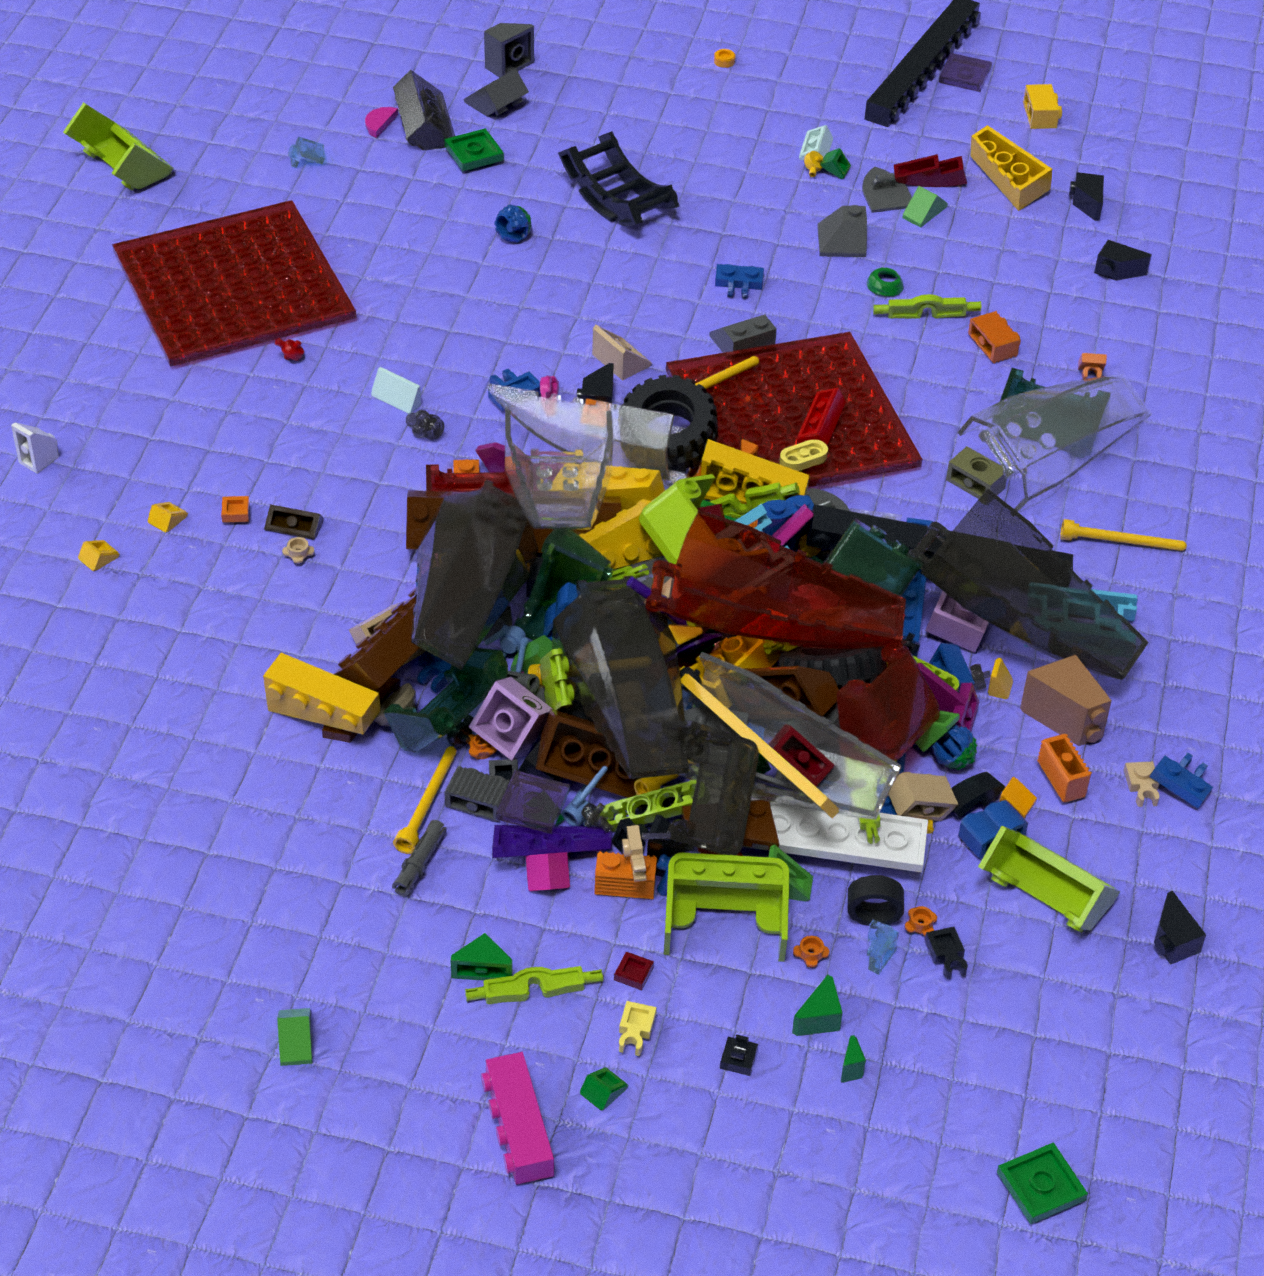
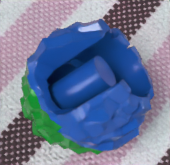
(513, 223)
(955, 748)

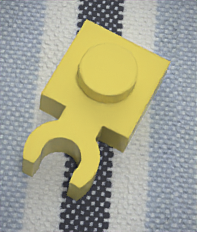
(636, 1024)

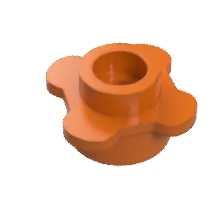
(480, 748)
(917, 915)
(813, 944)

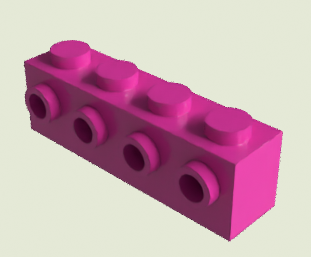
(518, 1117)

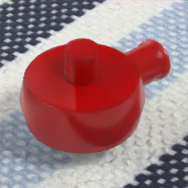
(290, 348)

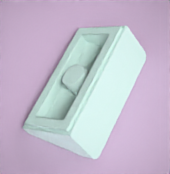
(817, 140)
(396, 391)

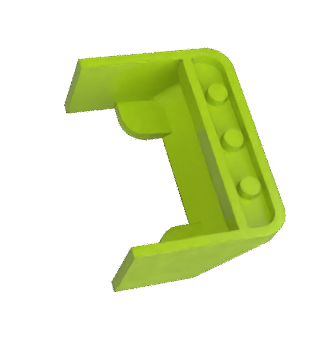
(118, 147)
(672, 513)
(1049, 878)
(728, 884)

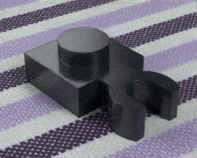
(947, 948)

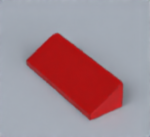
(822, 416)

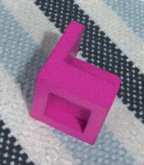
(547, 871)

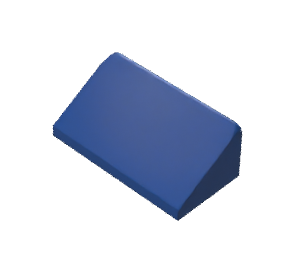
(950, 659)

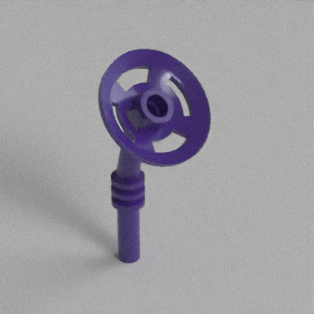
(689, 647)

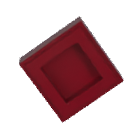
(633, 970)

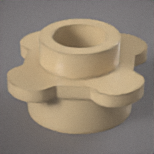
(298, 549)

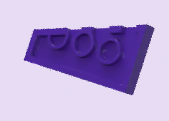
(524, 841)

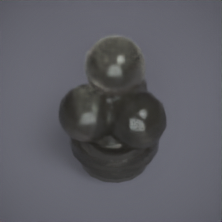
(425, 425)

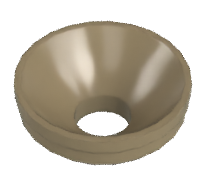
(403, 695)

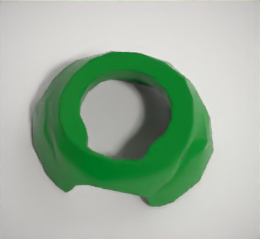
(882, 287)

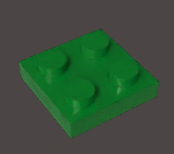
(474, 149)
(1042, 1183)

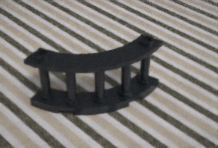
(606, 202)

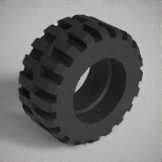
(684, 400)
(842, 664)

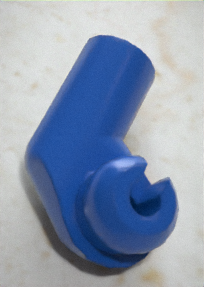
(662, 864)

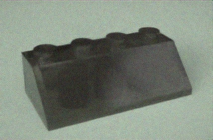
(422, 112)

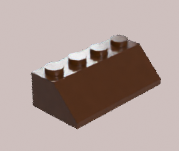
(807, 685)
(578, 752)

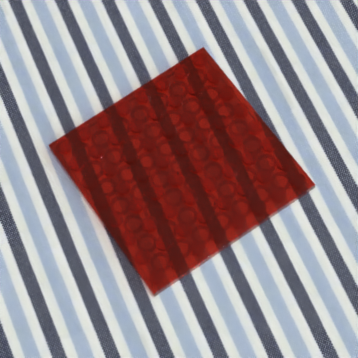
(232, 282)
(775, 396)

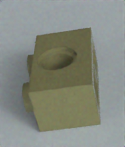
(975, 473)

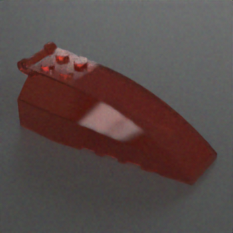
(765, 592)

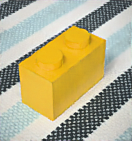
(1041, 106)

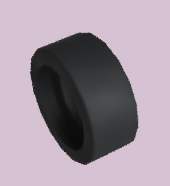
(875, 888)

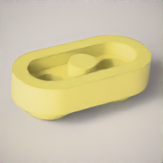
(804, 455)

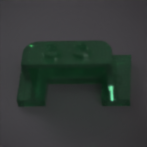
(873, 558)

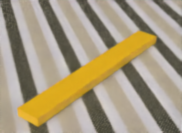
(765, 750)

